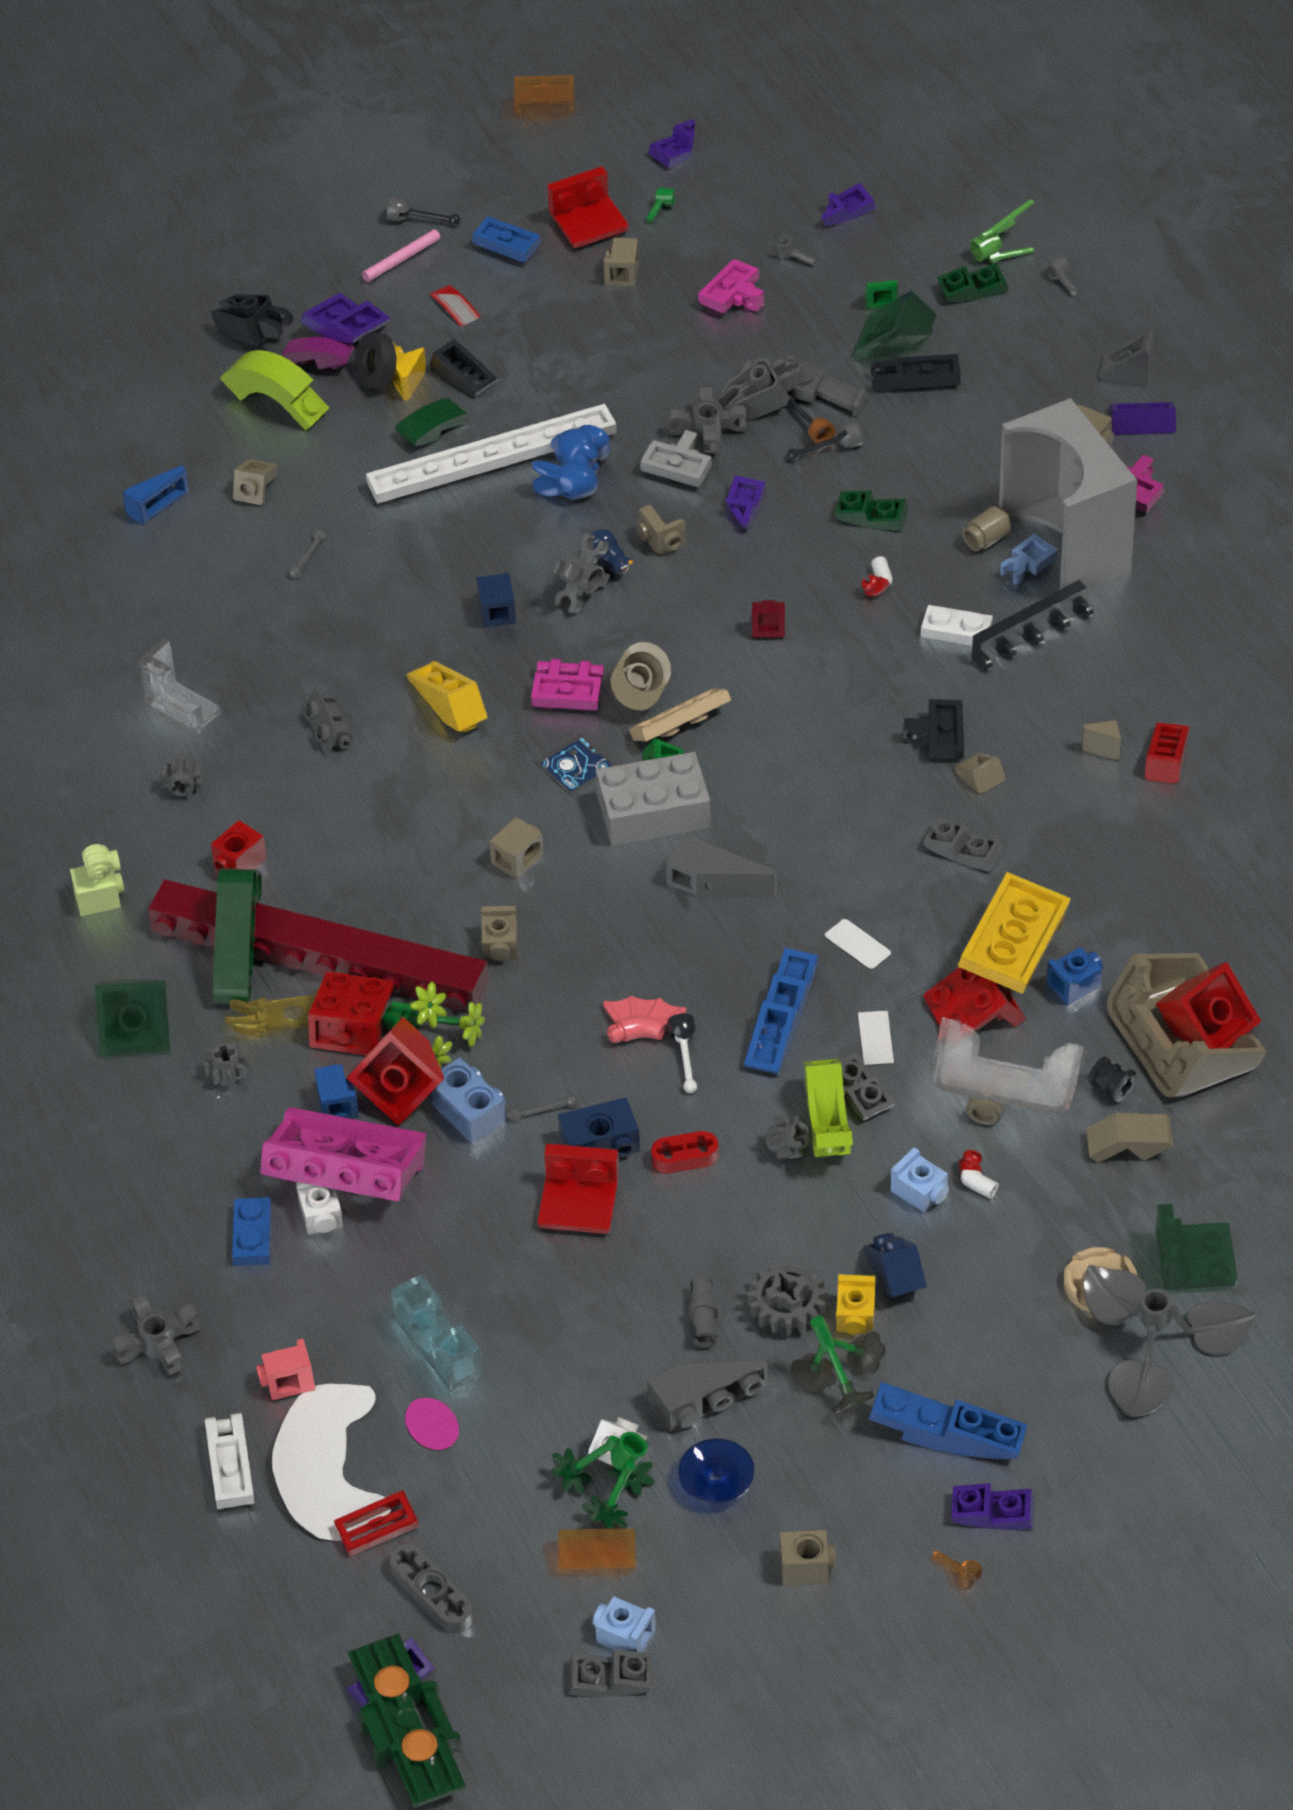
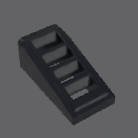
(455, 351)

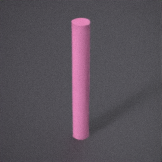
(401, 256)

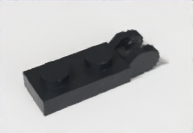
(916, 372)

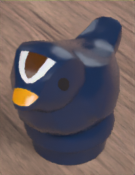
(614, 558)

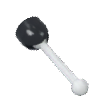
(681, 1030)

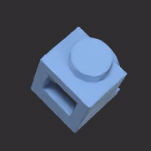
(919, 1181)
(624, 1625)

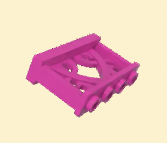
(343, 1154)

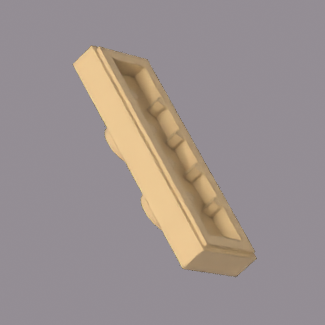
(692, 710)

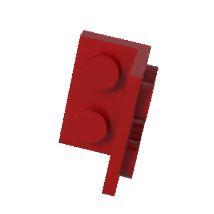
(584, 208)
(972, 1000)
(348, 1013)
(579, 1188)

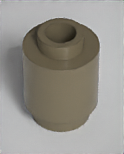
(987, 528)

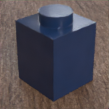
(496, 600)

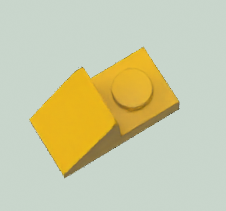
(409, 370)

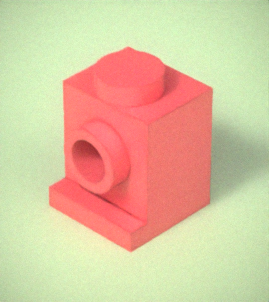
(286, 1371)

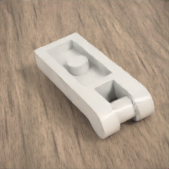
(229, 1461)

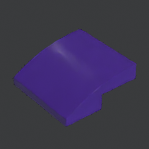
(343, 319)

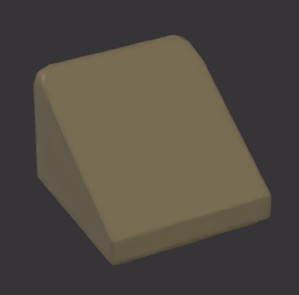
(1102, 739)
(981, 772)

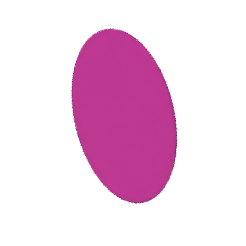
(432, 1423)

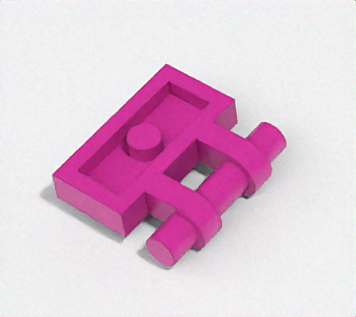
(567, 685)

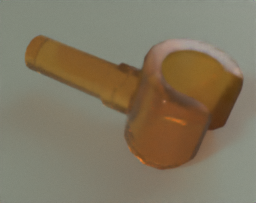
(967, 1566)

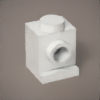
(319, 1208)

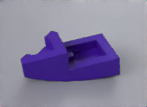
(676, 148)
(848, 205)
(745, 499)

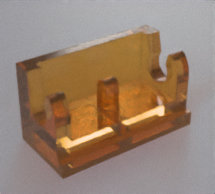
(544, 91)

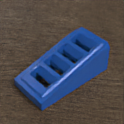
(147, 499)

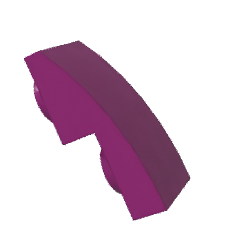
(321, 349)

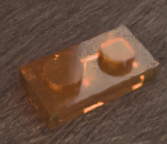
(597, 1549)

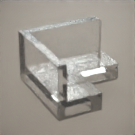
(169, 697)

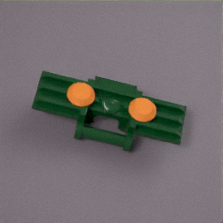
(394, 1725)

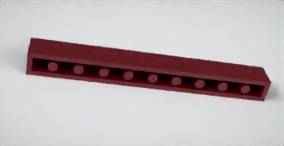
(325, 946)

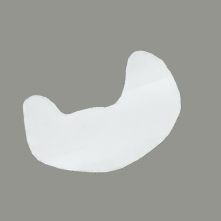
(312, 1455)

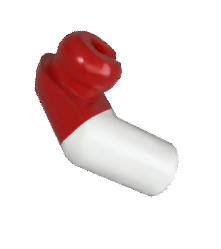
(880, 580)
(972, 1177)

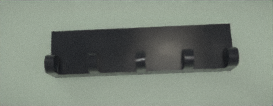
(1030, 624)

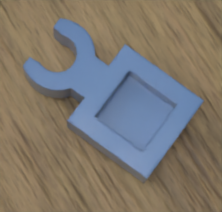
(1030, 555)

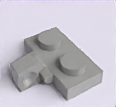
(677, 461)

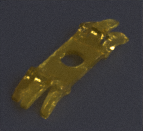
(268, 1015)

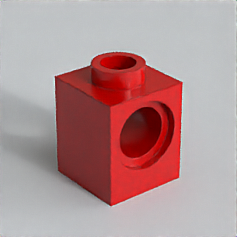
(238, 848)

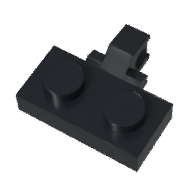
(940, 729)

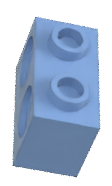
(468, 1101)

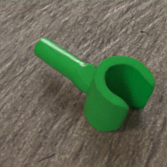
(664, 197)

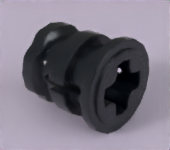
(1112, 1078)

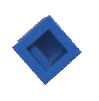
(1075, 975)
(336, 1092)

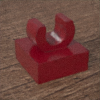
(768, 619)

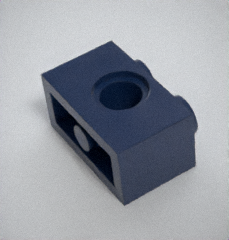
(601, 1126)

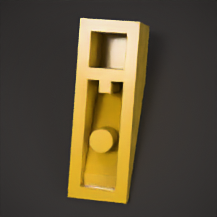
(449, 695)

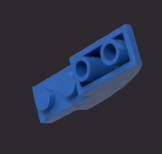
(950, 1429)

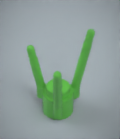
(988, 243)

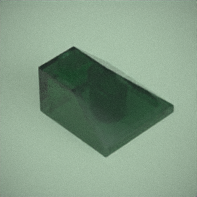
(895, 326)
(132, 1016)

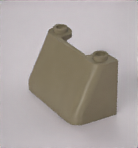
(1171, 1062)

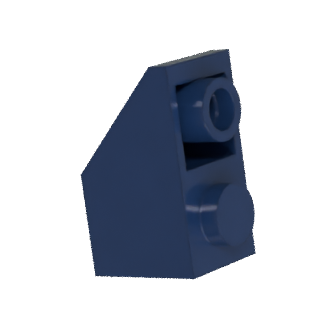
(895, 1264)

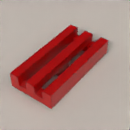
(381, 1535)

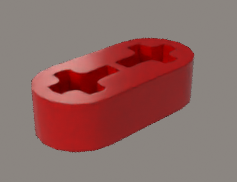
(684, 1152)

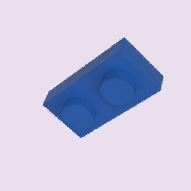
(506, 239)
(251, 1231)

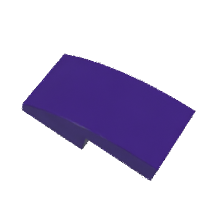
(984, 1508)

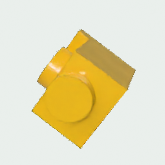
(855, 1304)

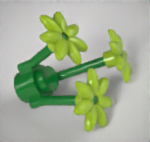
(431, 1012)

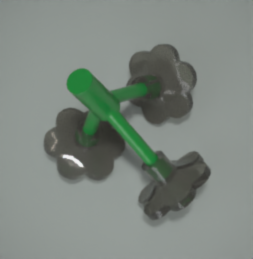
(816, 1372)

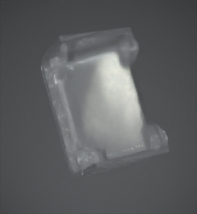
(962, 1072)

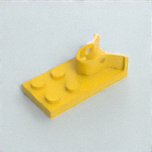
(1014, 932)

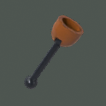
(816, 424)

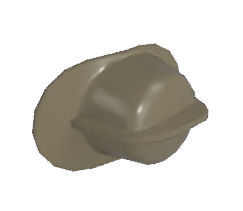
(640, 676)

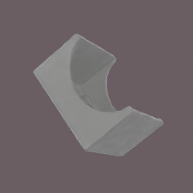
(1071, 480)

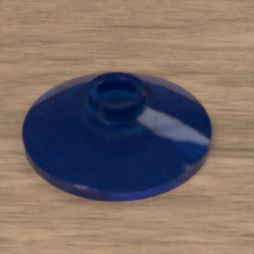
(713, 1459)

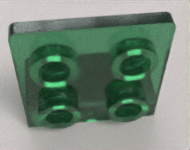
(1194, 1253)

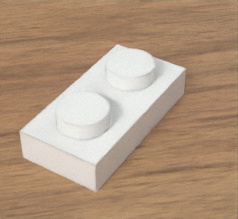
(953, 624)

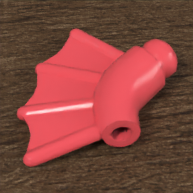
(639, 1018)

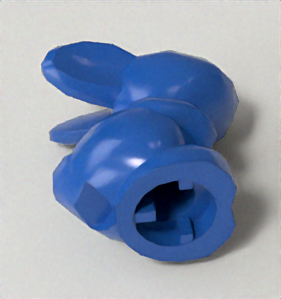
(577, 454)

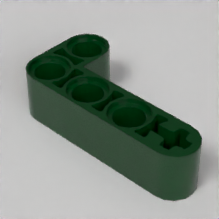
(235, 934)

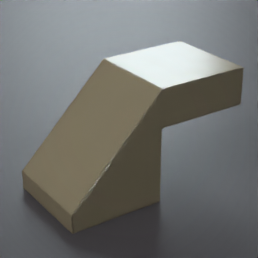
(1140, 1133)

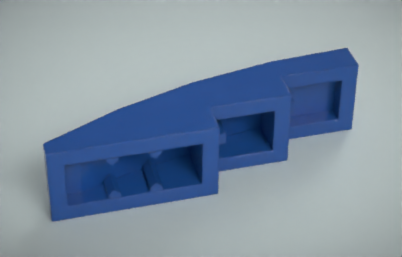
(781, 1011)

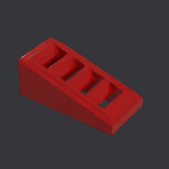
(1166, 755)

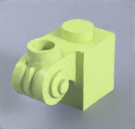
(96, 883)

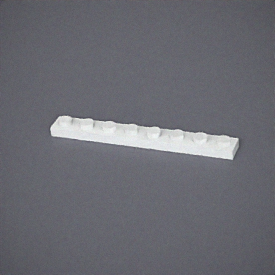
(481, 455)

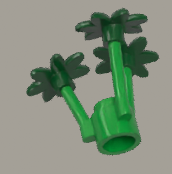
(626, 1457)

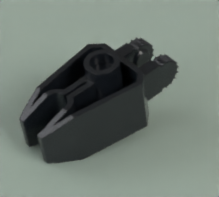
(250, 318)

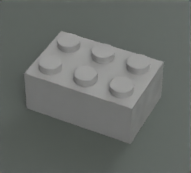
(653, 798)

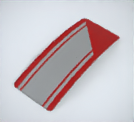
(456, 305)

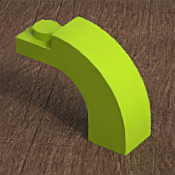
(279, 379)
(826, 1108)

